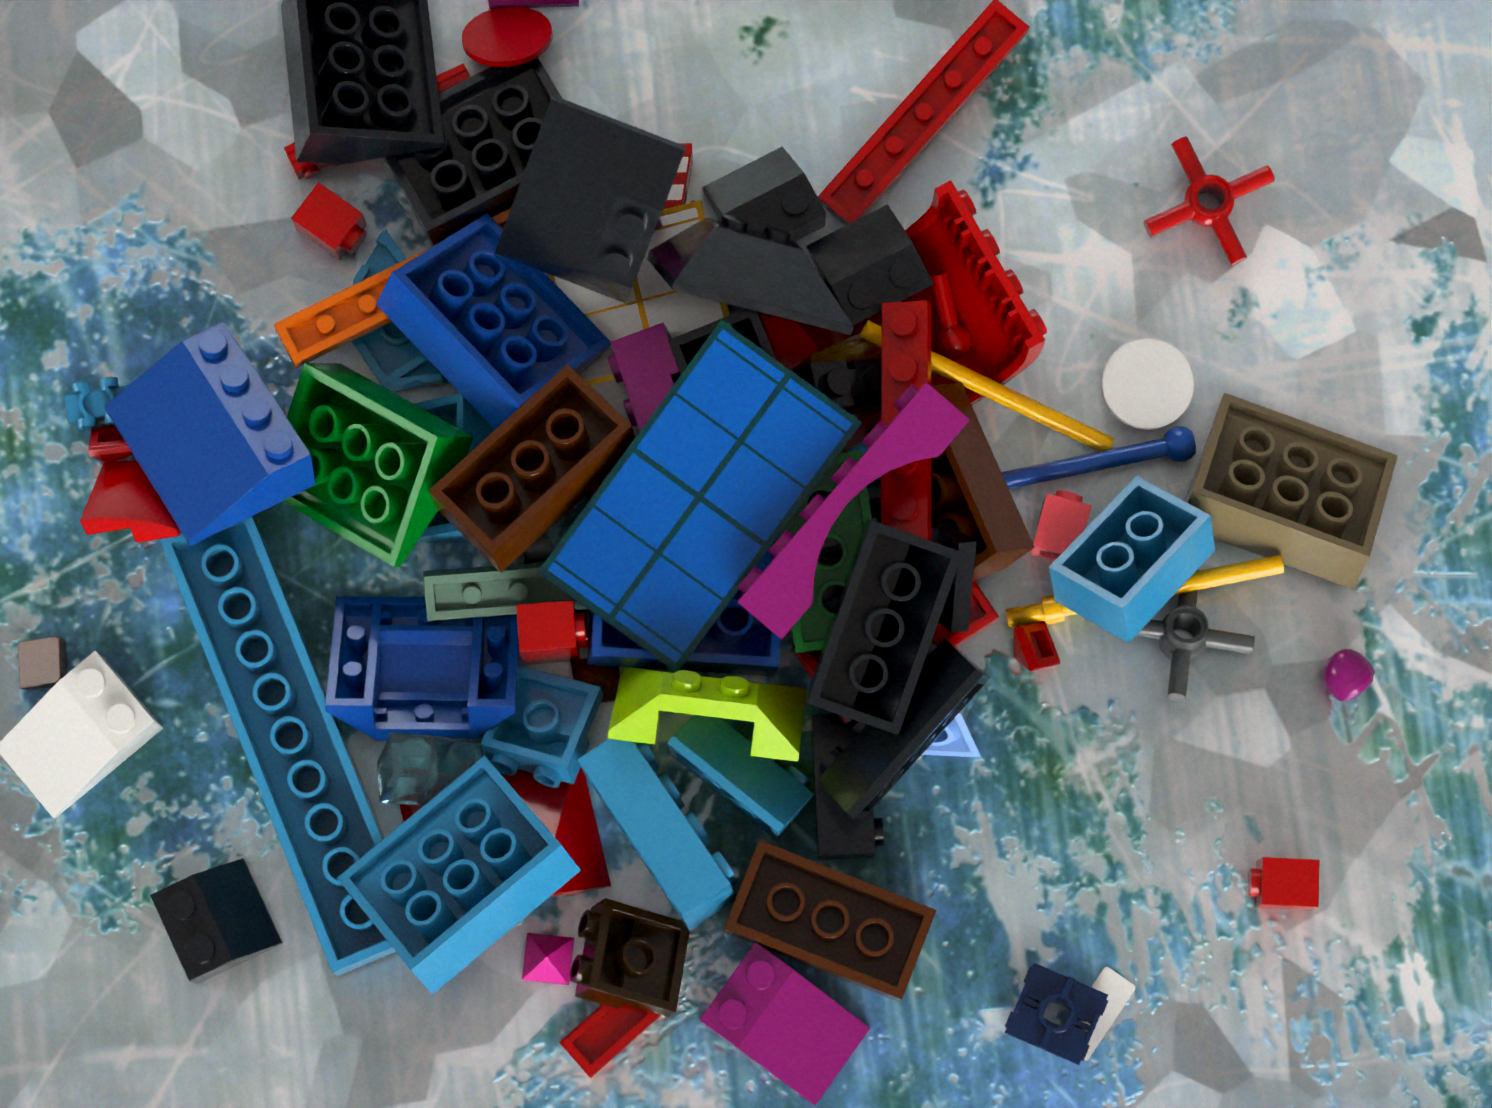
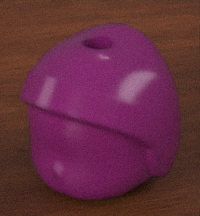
(1347, 674)

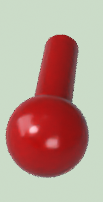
(952, 338)

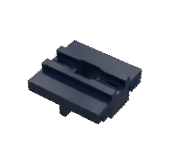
(1032, 1028)

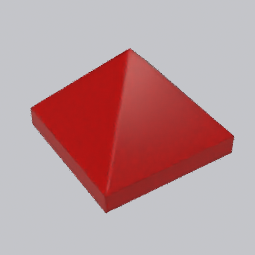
(108, 445)
(1034, 646)

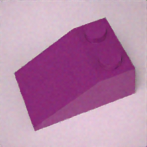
(784, 1023)

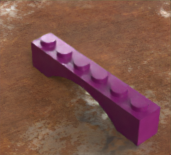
(917, 433)

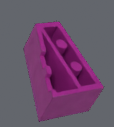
(647, 370)

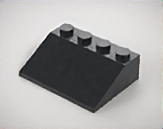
(361, 79)
(486, 148)

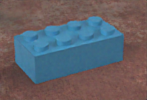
(661, 835)

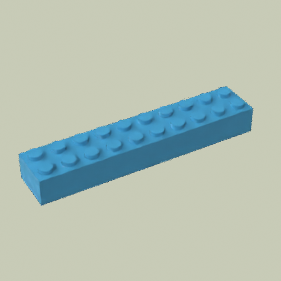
(284, 728)

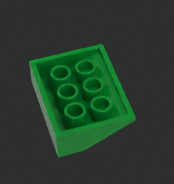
(370, 459)

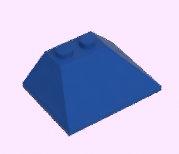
(417, 674)

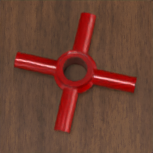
(1214, 184)

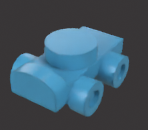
(88, 406)

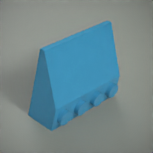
(458, 874)

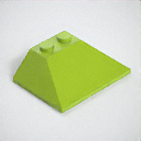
(648, 692)

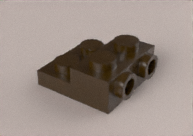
(630, 958)

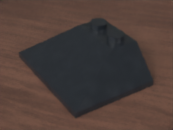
(590, 199)
(748, 271)

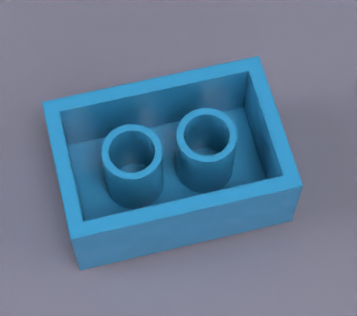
(1132, 558)

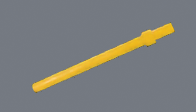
(1006, 396)
(1055, 612)

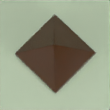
(603, 676)

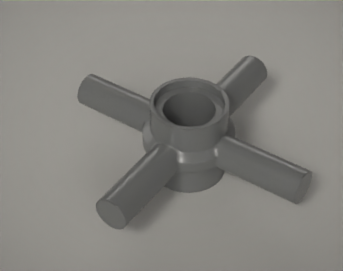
(1183, 650)

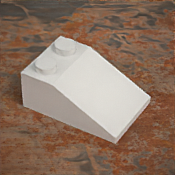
(77, 734)

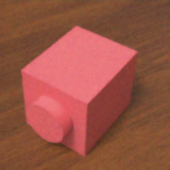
(1059, 524)

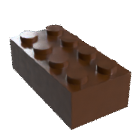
(533, 468)
(829, 920)

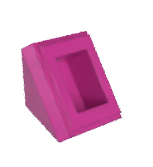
(548, 958)

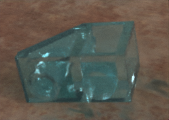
(421, 766)

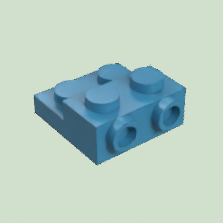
(546, 729)

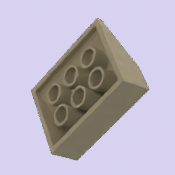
(1291, 490)

